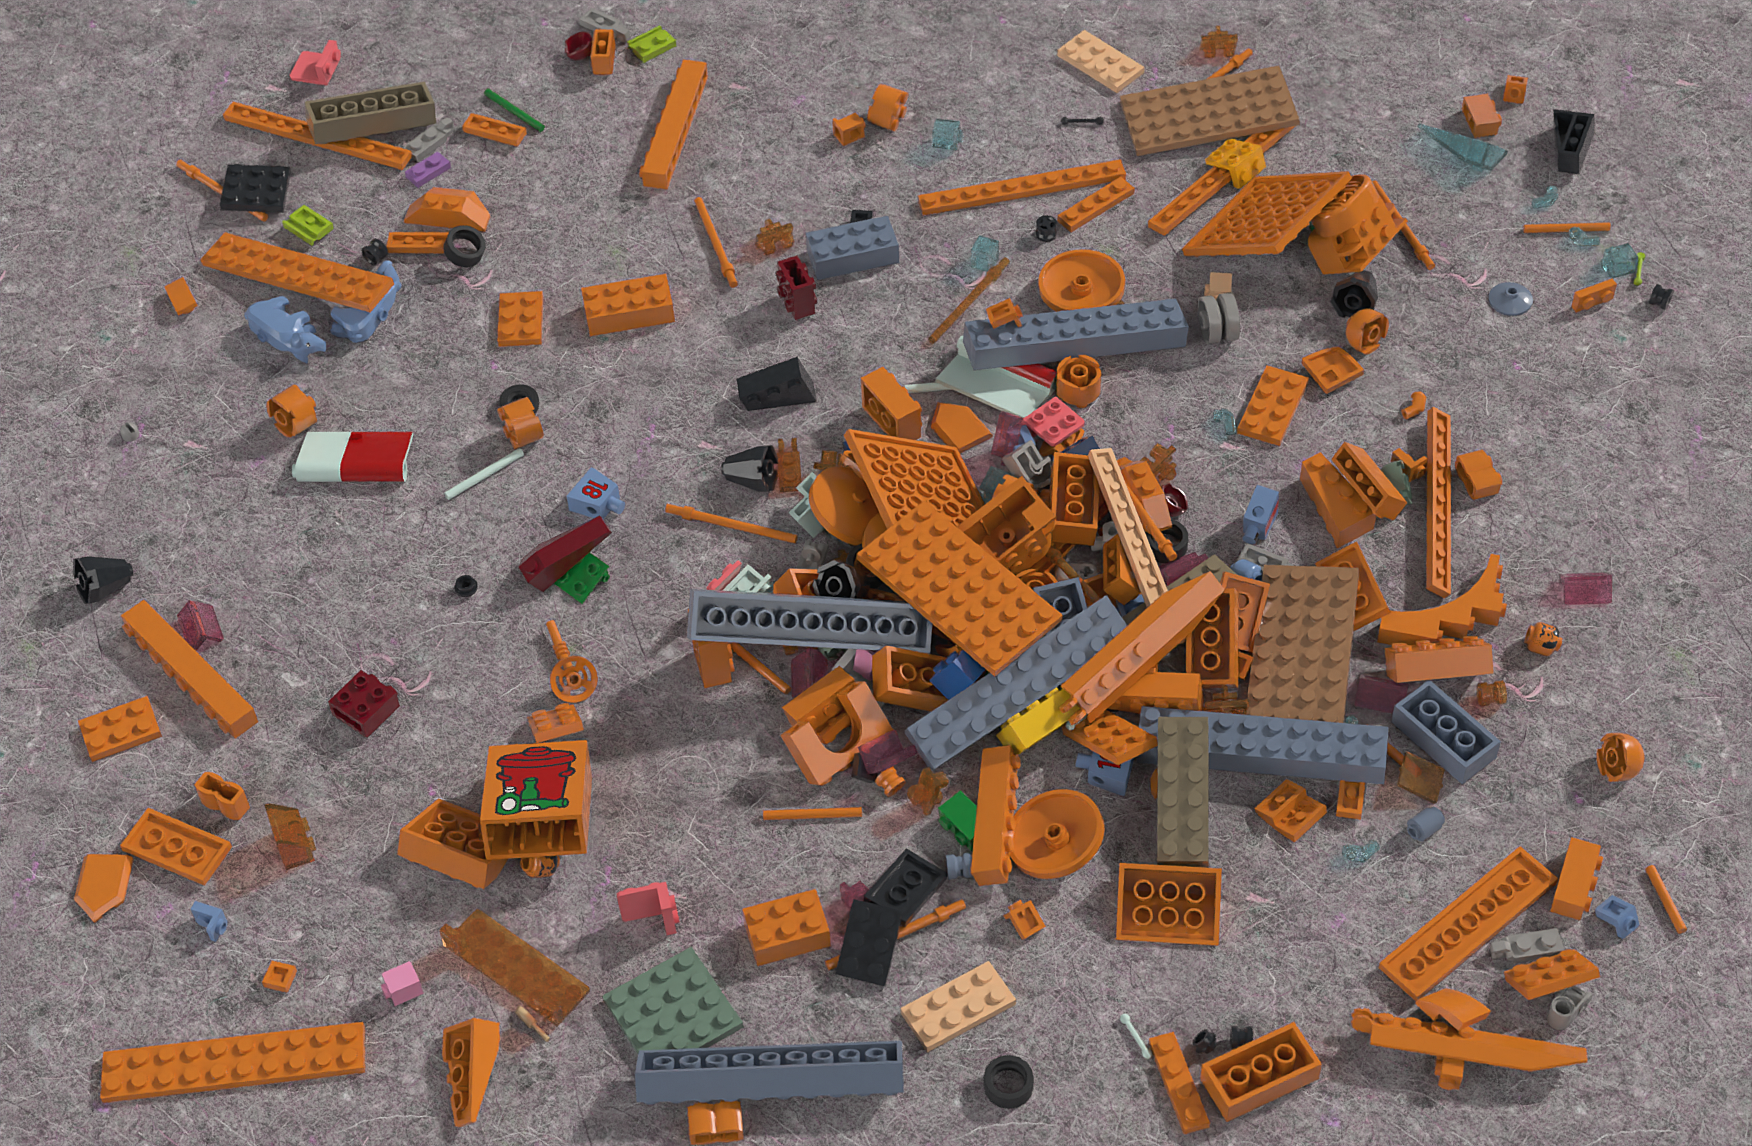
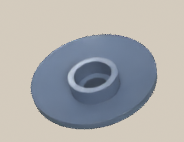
(1510, 299)

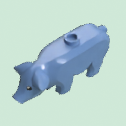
(359, 324)
(284, 330)

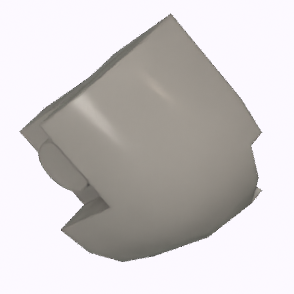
(1029, 464)

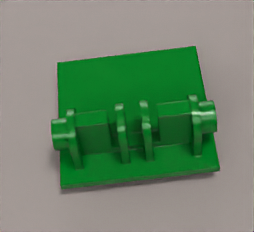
(584, 577)

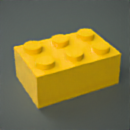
(1036, 721)

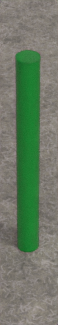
(514, 110)

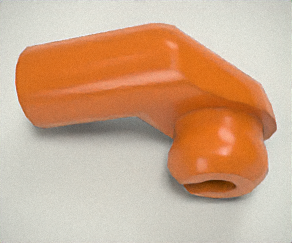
(1417, 406)

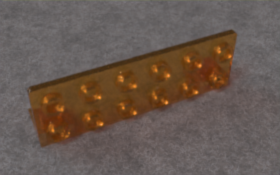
(515, 966)

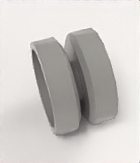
(1219, 318)

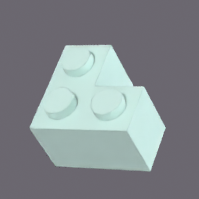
(802, 511)

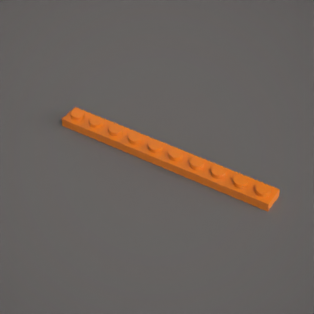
(299, 131)
(1021, 187)
(1206, 187)
(1438, 503)

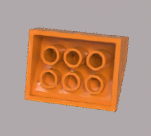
(449, 842)
(1168, 904)

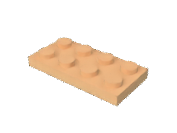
(1100, 61)
(958, 1006)

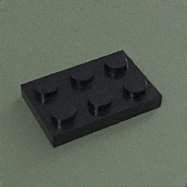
(907, 885)
(869, 942)

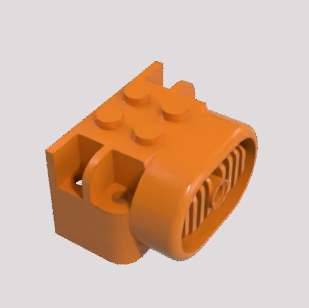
(1352, 226)
(1013, 527)

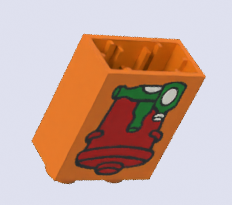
(536, 800)

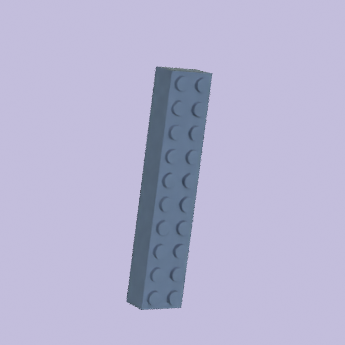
(1075, 333)
(806, 621)
(1027, 679)
(1284, 745)
(769, 1072)

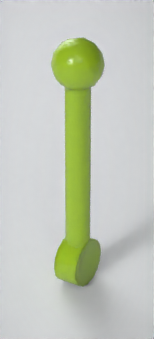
(1638, 281)

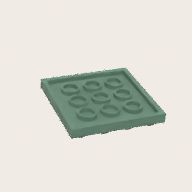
(673, 1006)

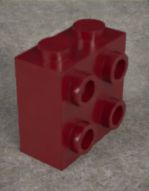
(796, 287)
(364, 703)

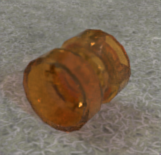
(1491, 693)

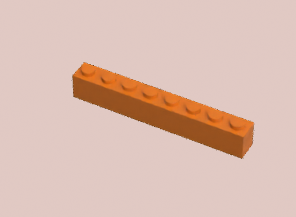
(674, 124)
(189, 669)

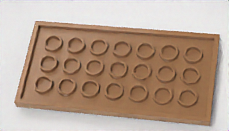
(1209, 110)
(1304, 643)

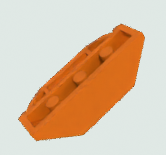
(448, 209)
(1148, 492)

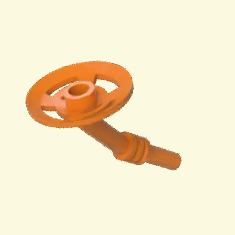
(570, 672)

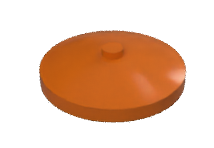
(1081, 281)
(842, 503)
(1056, 834)

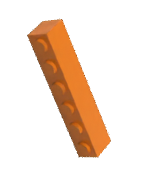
(995, 816)

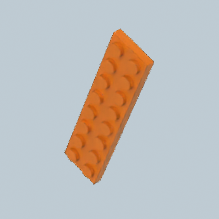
(1467, 923)

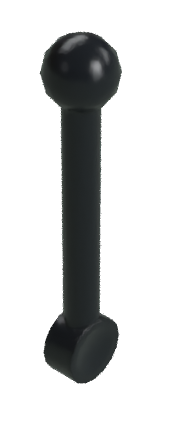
(1099, 120)

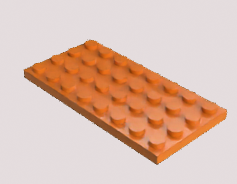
(959, 588)

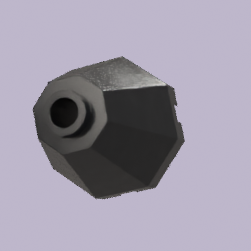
(1355, 294)
(752, 468)
(100, 576)
(841, 581)

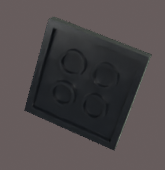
(255, 188)

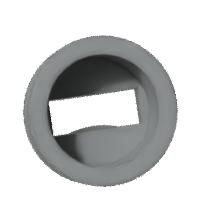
(126, 434)

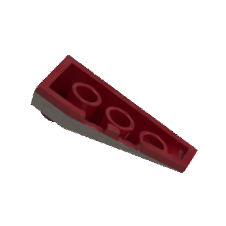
(559, 554)

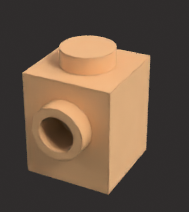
(1218, 284)

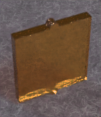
(1420, 777)

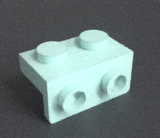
(749, 581)

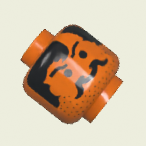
(1543, 639)
(540, 866)

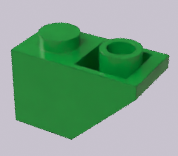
(959, 817)

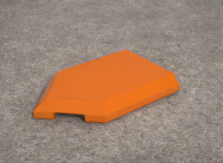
(959, 426)
(102, 883)

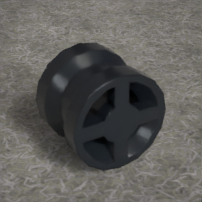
(1046, 228)
(374, 251)
(1661, 296)
(1240, 1036)

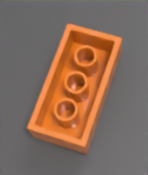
(628, 304)
(1074, 499)
(1214, 644)
(1439, 659)
(1260, 1071)

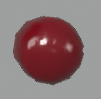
(578, 46)
(1175, 500)

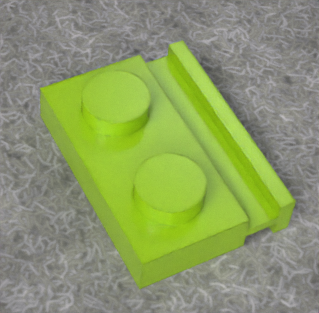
(651, 44)
(308, 225)

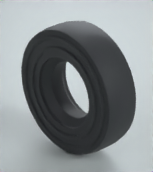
(519, 391)

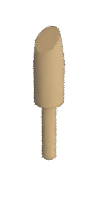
(530, 1021)

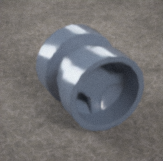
(959, 865)

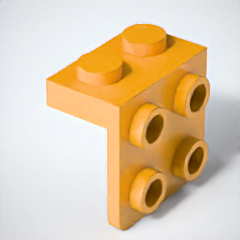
(1240, 158)

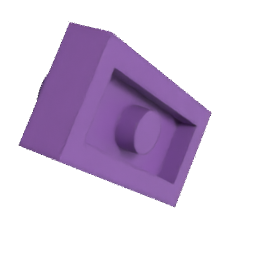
(427, 169)

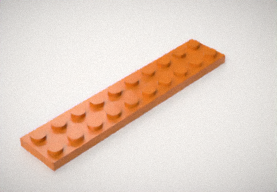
(297, 272)
(233, 1062)

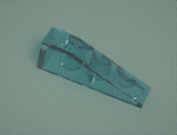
(1469, 150)

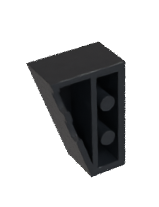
(1572, 138)
(777, 386)

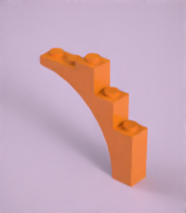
(1452, 619)

